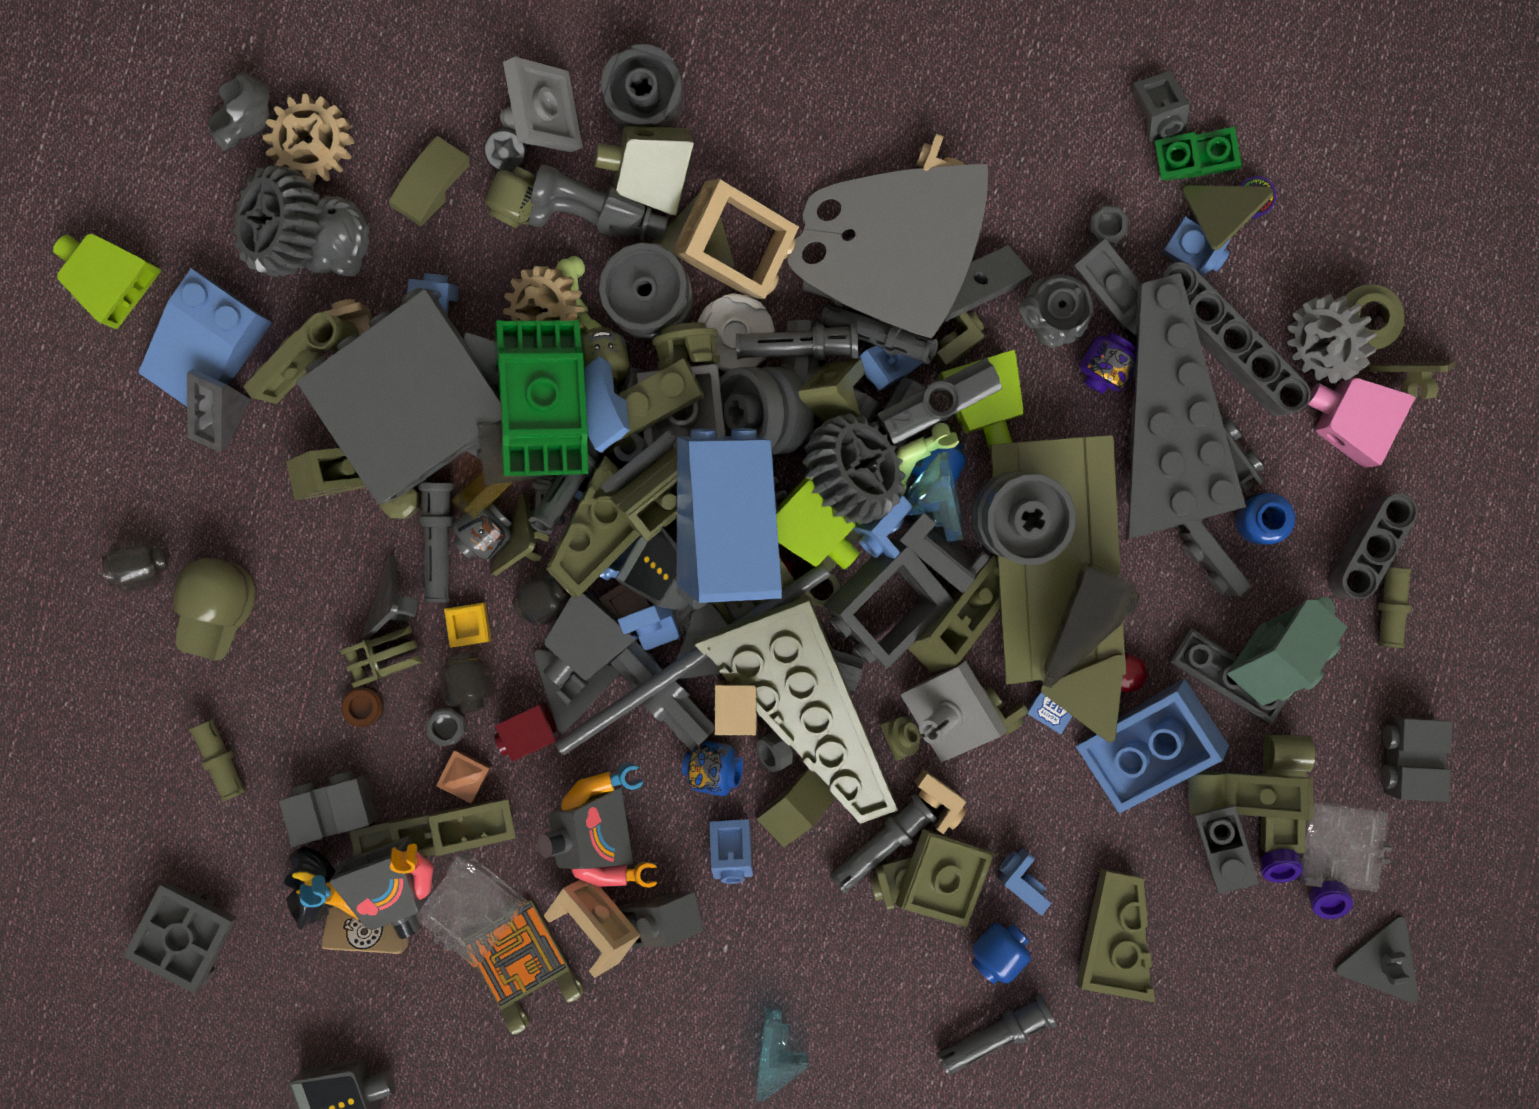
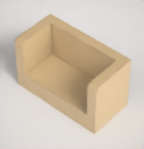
(735, 709)
(598, 919)

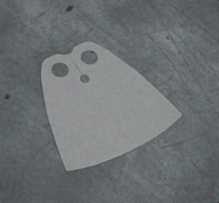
(908, 243)

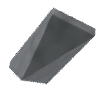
(213, 410)

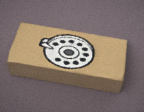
(349, 934)

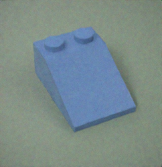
(204, 332)
(1155, 747)

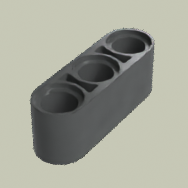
(1388, 537)

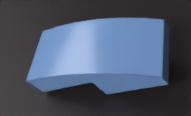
(605, 410)

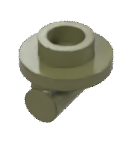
(901, 737)

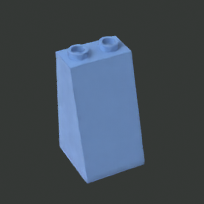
(726, 517)

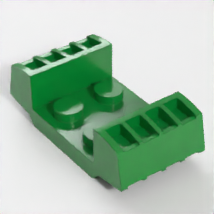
(541, 398)

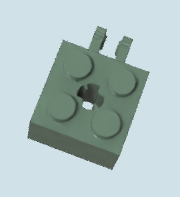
(1289, 651)

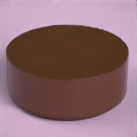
(362, 706)

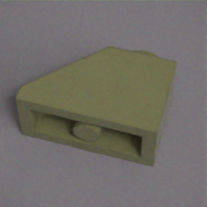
(322, 474)

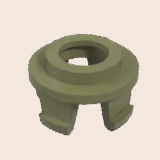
(1390, 309)
(683, 338)

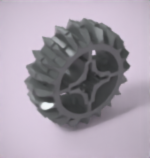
(276, 221)
(851, 493)

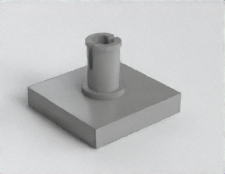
(541, 105)
(953, 712)

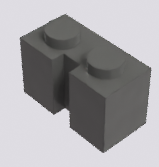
(1417, 758)
(328, 809)

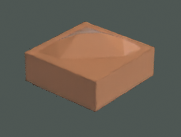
(463, 776)

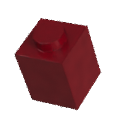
(526, 732)

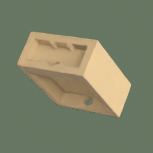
(702, 223)

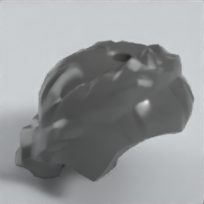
(242, 113)
(341, 238)
(1049, 321)

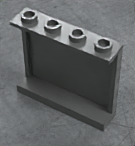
(402, 396)

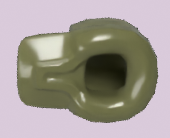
(212, 604)

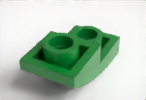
(1198, 154)

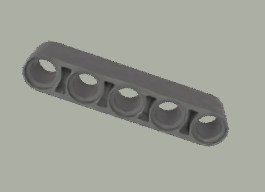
(1249, 347)

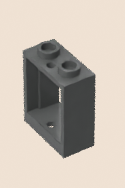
(865, 583)

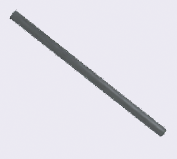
(680, 667)

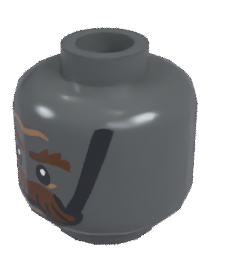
(483, 534)

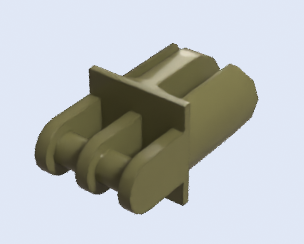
(377, 657)

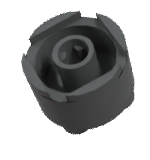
(634, 71)

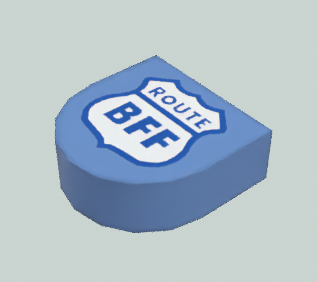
(1048, 713)

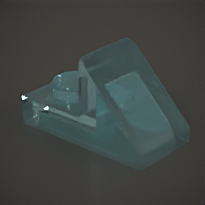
(937, 493)
(776, 1065)

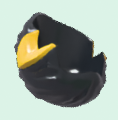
(306, 865)

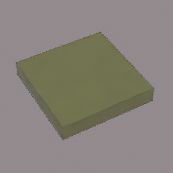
(944, 878)

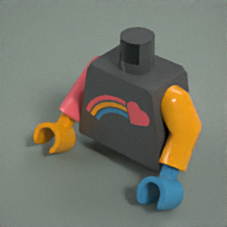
(592, 832)
(377, 887)

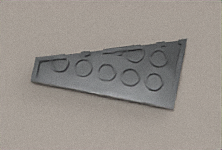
(1177, 433)

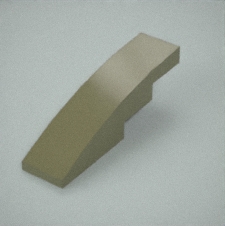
(442, 830)

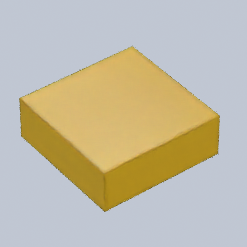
(467, 625)

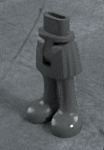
(608, 211)

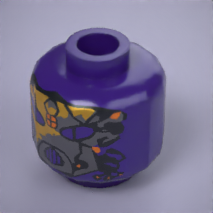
(1108, 363)

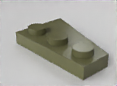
(592, 537)
(1115, 942)

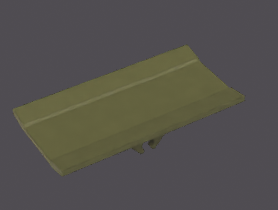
(1038, 594)

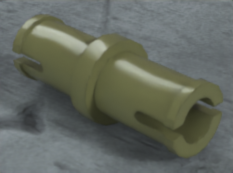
(1394, 607)
(217, 760)

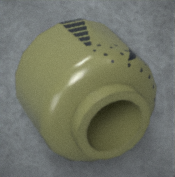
(511, 196)

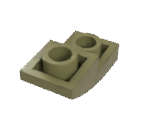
(427, 179)

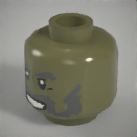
(610, 347)

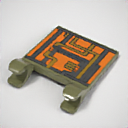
(522, 963)

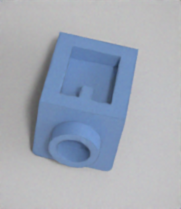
(1191, 247)
(875, 533)
(653, 626)
(731, 850)
(1025, 888)

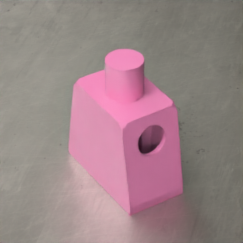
(1360, 418)

